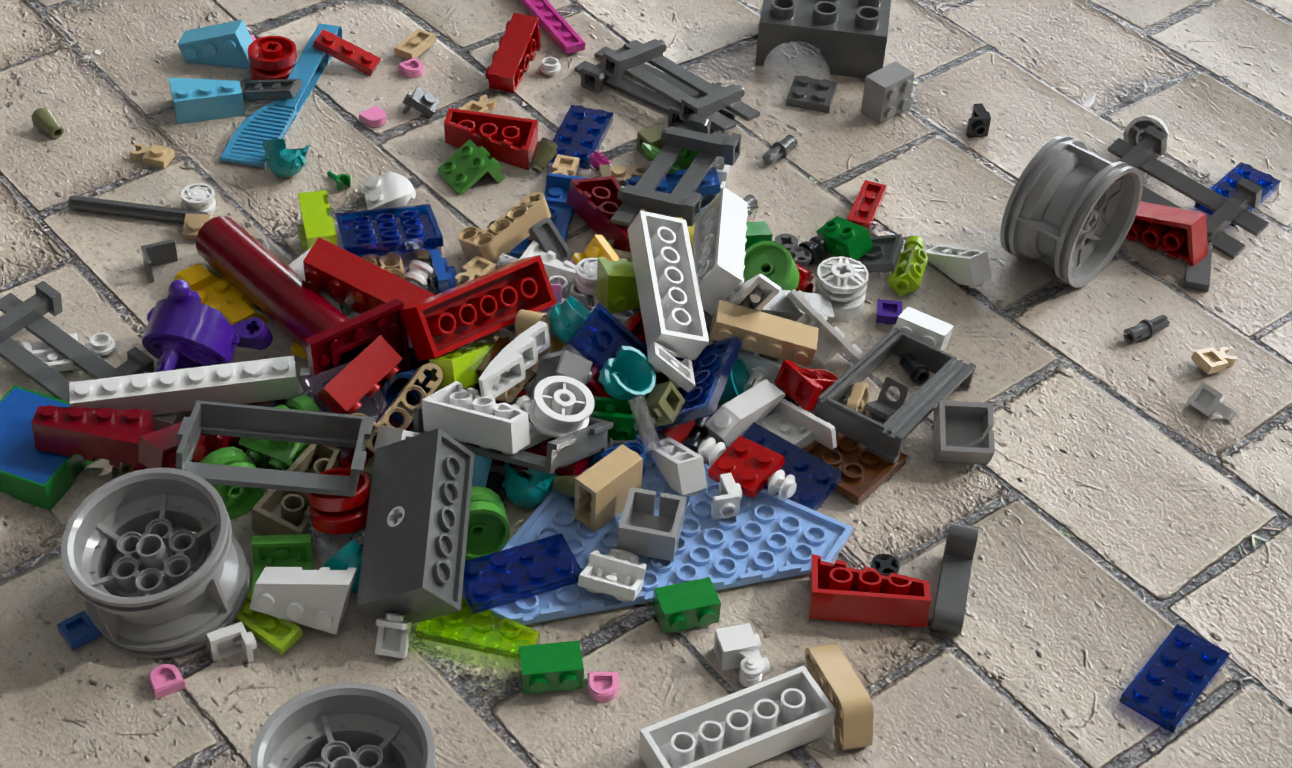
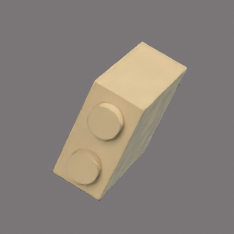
(605, 487)

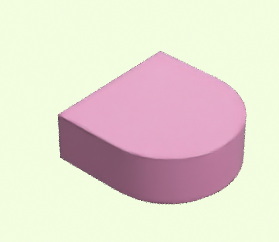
(411, 68)
(373, 116)
(165, 680)
(602, 686)

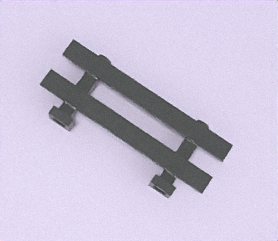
(593, 80)
(714, 98)
(683, 200)
(1225, 209)
(30, 316)

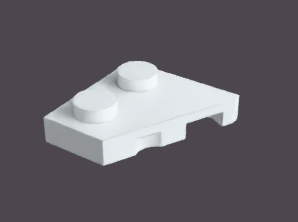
(677, 371)

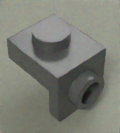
(421, 101)

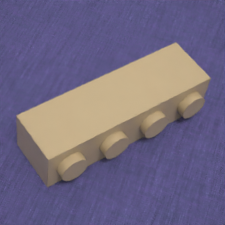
(764, 333)

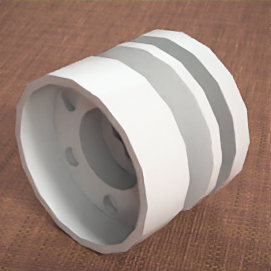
(846, 285)

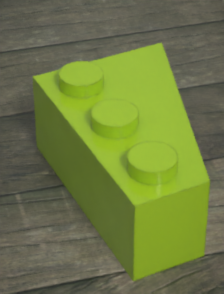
(315, 219)
(616, 285)
(461, 364)

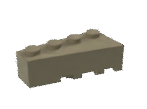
(288, 511)

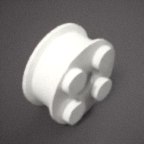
(560, 406)

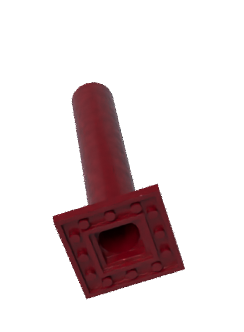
(295, 305)

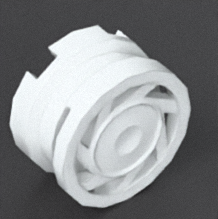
(199, 198)
(587, 276)

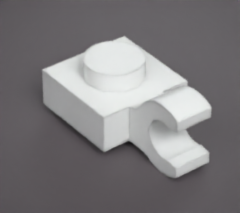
(1210, 401)

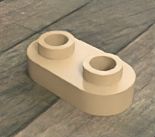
(858, 397)

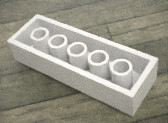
(720, 248)
(667, 284)
(742, 726)

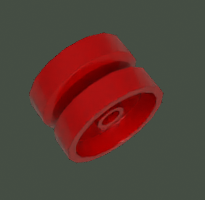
(271, 58)
(340, 513)

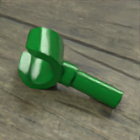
(340, 179)

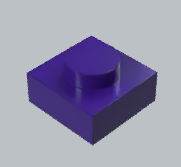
(888, 311)

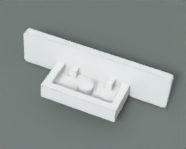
(829, 338)
(799, 426)

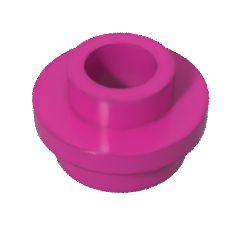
(598, 159)

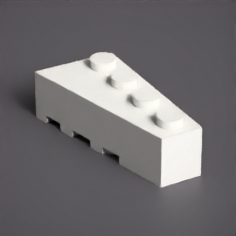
(476, 419)

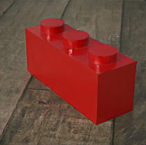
(361, 377)

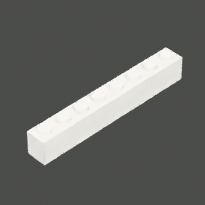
(180, 388)

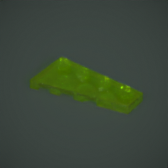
(478, 632)

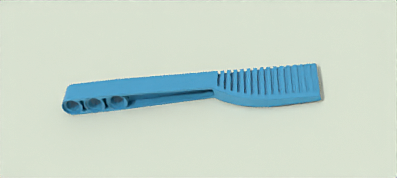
(276, 118)

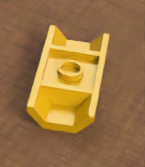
(219, 294)

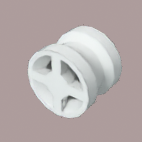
(418, 272)

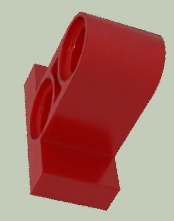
(803, 384)

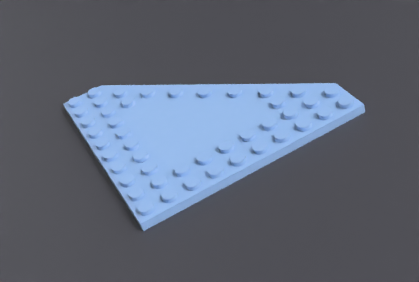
(760, 545)

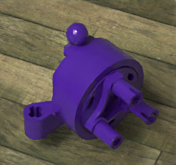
(193, 335)

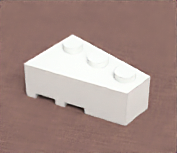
(305, 596)

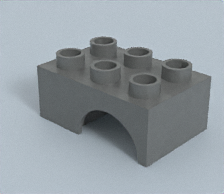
(846, 31)

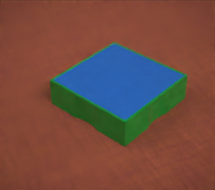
(29, 473)

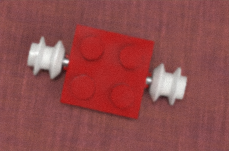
(750, 466)

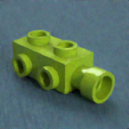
(909, 267)

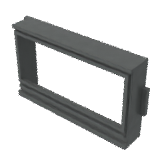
(276, 425)
(887, 438)
(559, 451)

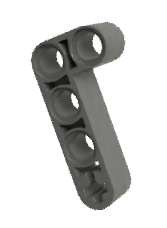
(954, 578)

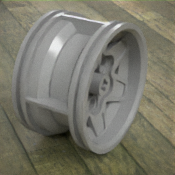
(1071, 210)
(164, 578)
(345, 729)

